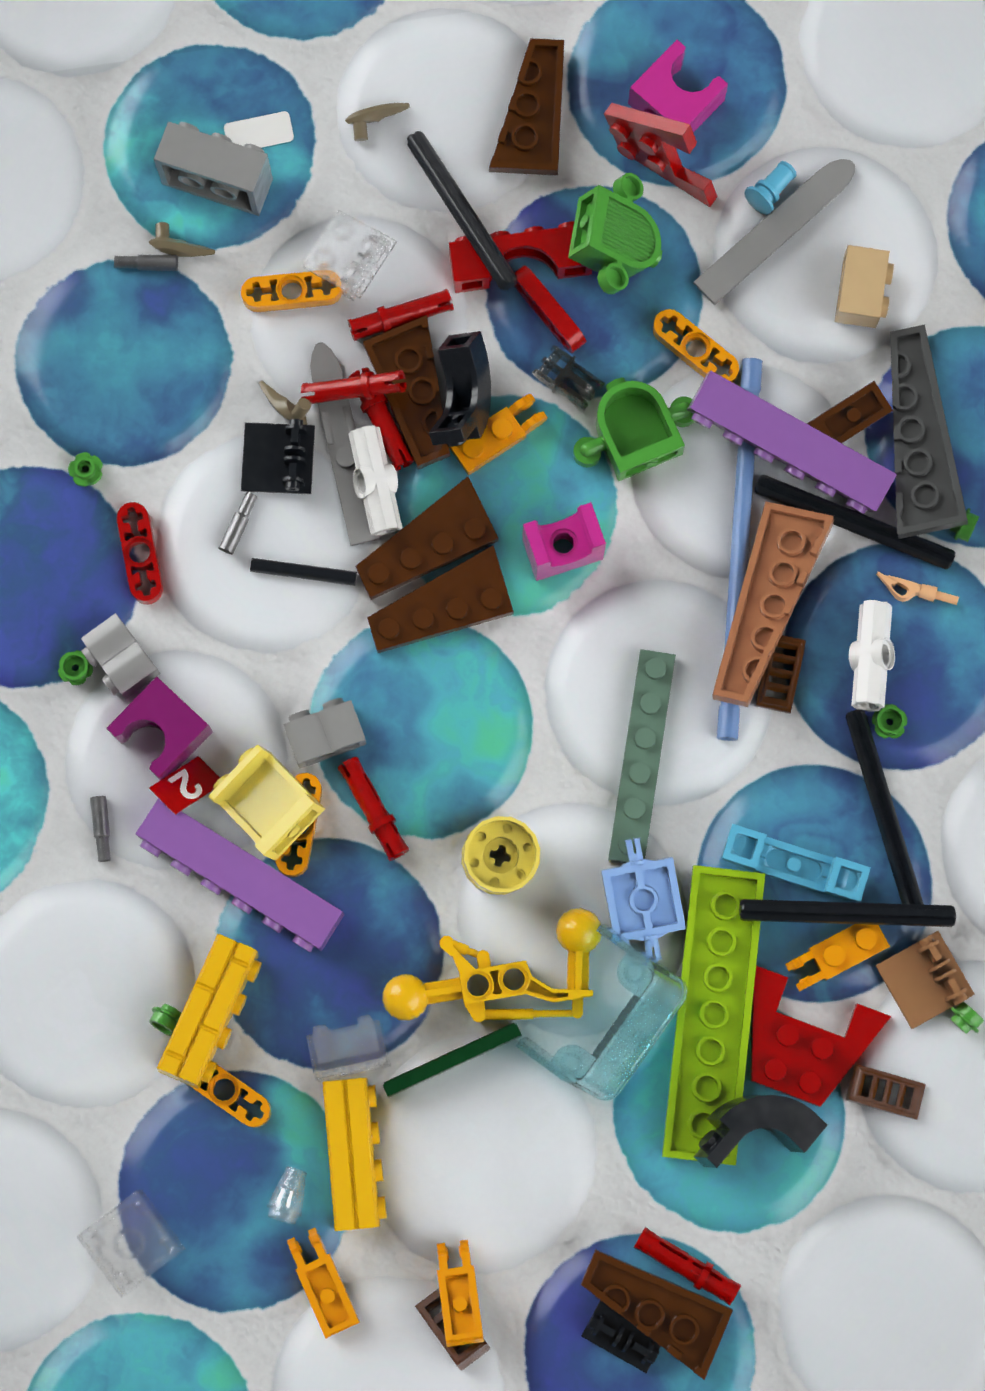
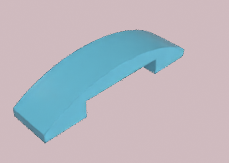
(795, 864)

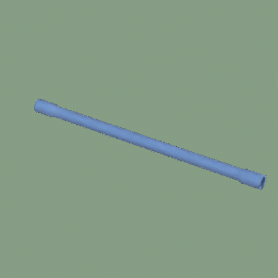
(751, 381)

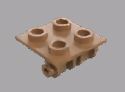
(925, 980)

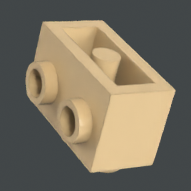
(862, 286)

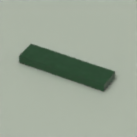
(451, 1060)

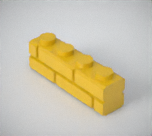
(208, 1012)
(351, 1154)

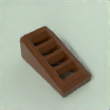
(776, 704)
(856, 1085)
(467, 1356)

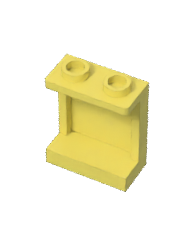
(266, 801)

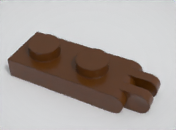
(853, 413)

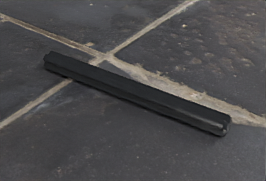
(462, 211)
(855, 522)
(883, 807)
(847, 913)

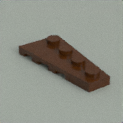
(533, 119)
(420, 406)
(435, 538)
(448, 603)
(671, 1315)

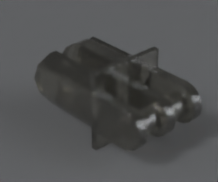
(572, 380)

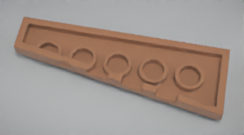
(775, 577)

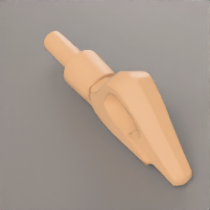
(914, 589)

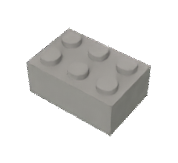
(214, 167)

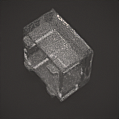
(348, 1049)
(131, 1243)

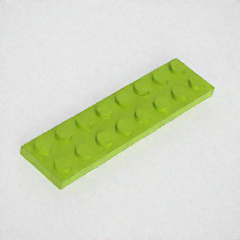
(716, 1015)

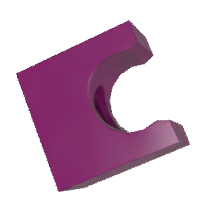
(162, 709)

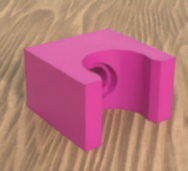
(659, 94)
(580, 529)

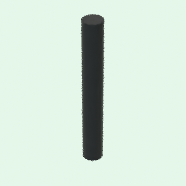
(303, 571)

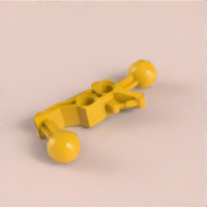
(407, 996)

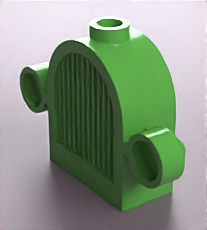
(615, 234)
(634, 429)

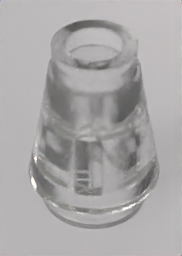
(288, 1197)

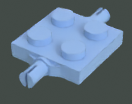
(643, 898)

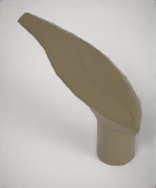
(372, 114)
(176, 246)
(284, 406)

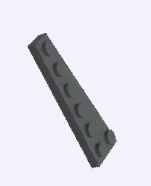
(924, 461)

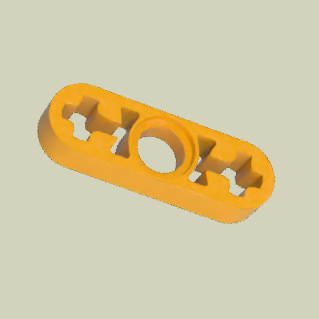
(283, 303)
(670, 338)
(302, 853)
(241, 1112)

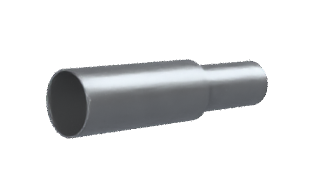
(148, 262)
(238, 524)
(101, 827)

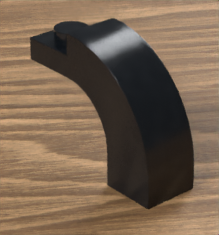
(467, 390)
(784, 1117)

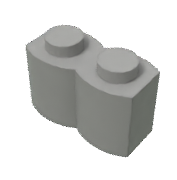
(119, 656)
(324, 733)

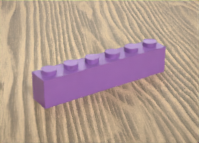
(791, 442)
(240, 875)

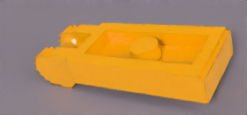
(499, 435)
(840, 952)
(324, 1287)
(459, 1298)

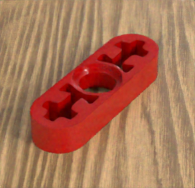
(549, 310)
(125, 530)

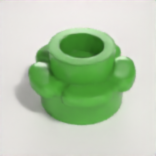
(85, 478)
(964, 532)
(66, 672)
(896, 715)
(165, 1018)
(966, 1018)

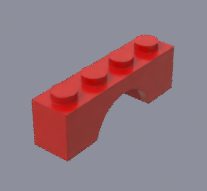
(545, 245)

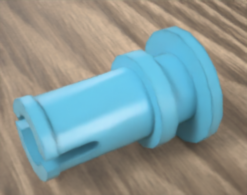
(767, 191)

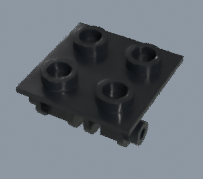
(278, 457)
(621, 1338)

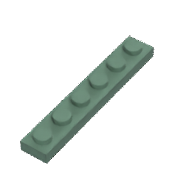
(642, 752)

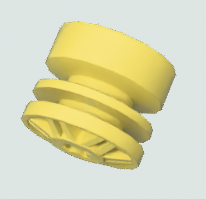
(518, 844)

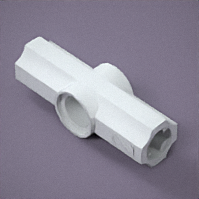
(375, 480)
(871, 655)

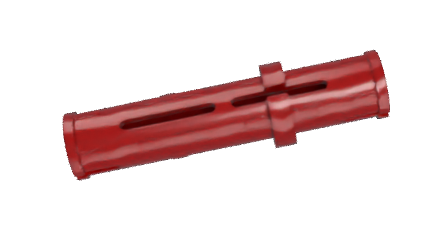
(398, 315)
(367, 386)
(381, 417)
(376, 814)
(687, 1266)

